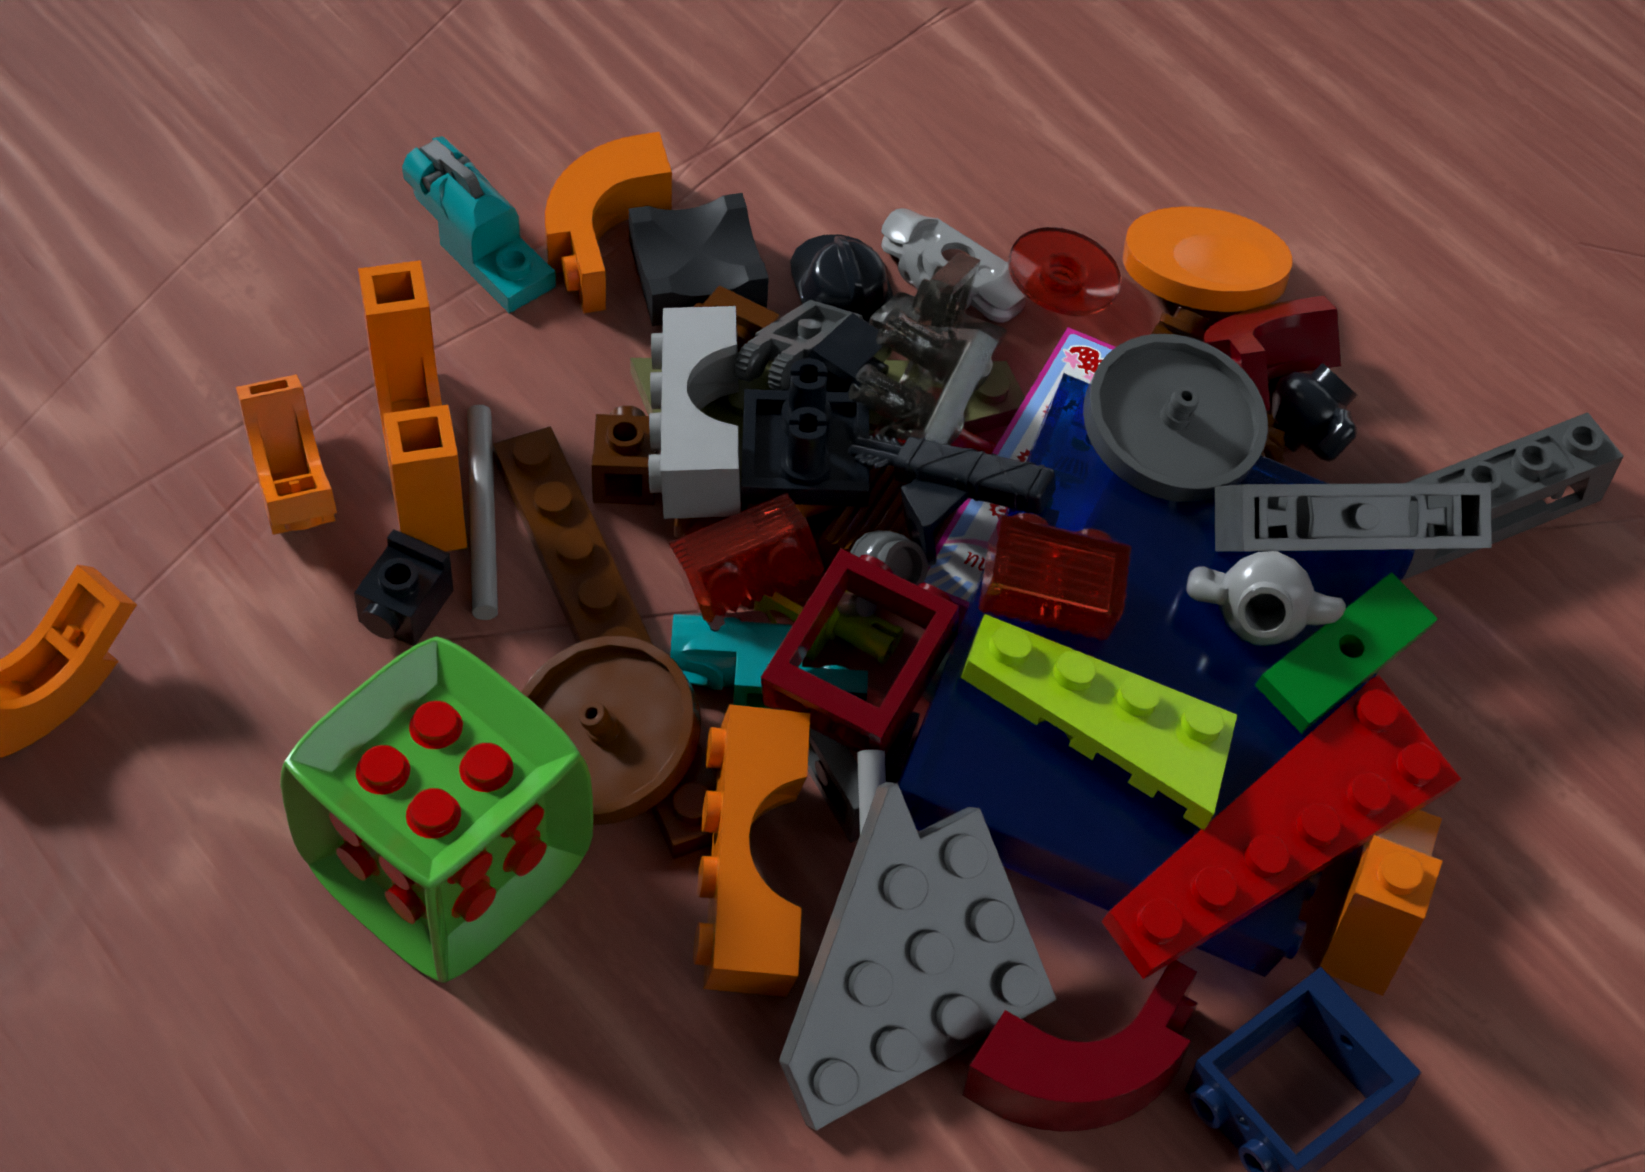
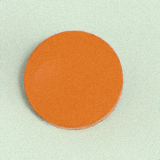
(1207, 259)

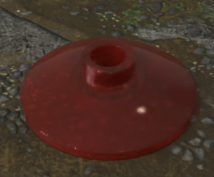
(1064, 271)

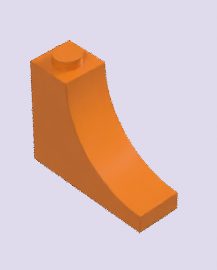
(1384, 903)

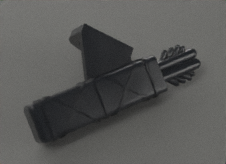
(945, 476)

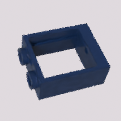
(1343, 1035)

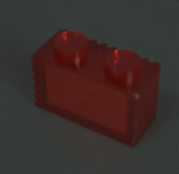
(746, 557)
(1055, 576)

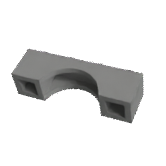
(698, 453)

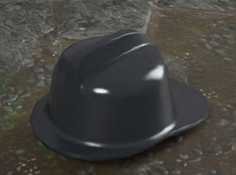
(841, 274)

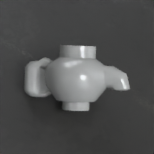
(1265, 598)

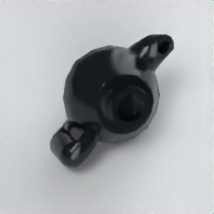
(1313, 412)

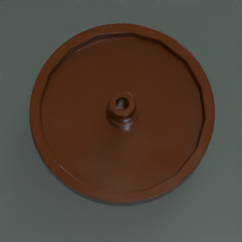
(627, 717)

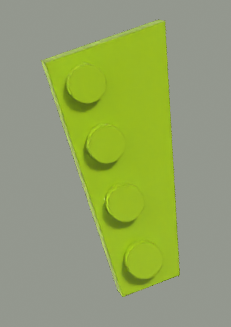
(1138, 724)

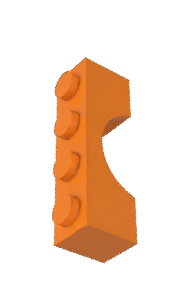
(750, 929)

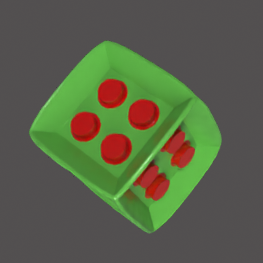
(439, 806)

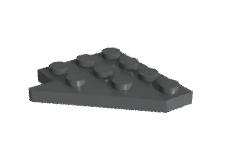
(910, 962)

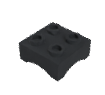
(693, 251)

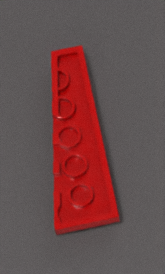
(1307, 811)

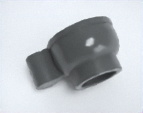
(895, 550)

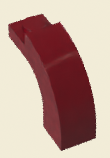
(1279, 339)
(1084, 1084)

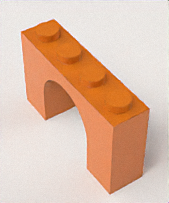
(411, 412)

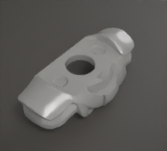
(919, 246)

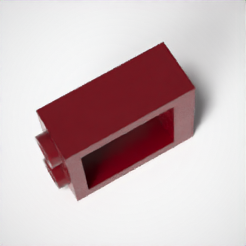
(833, 709)

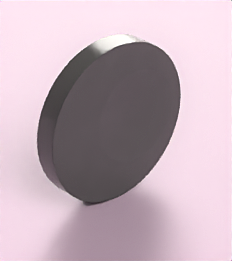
(1175, 417)

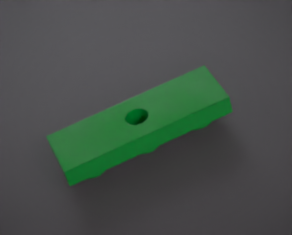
(1346, 652)

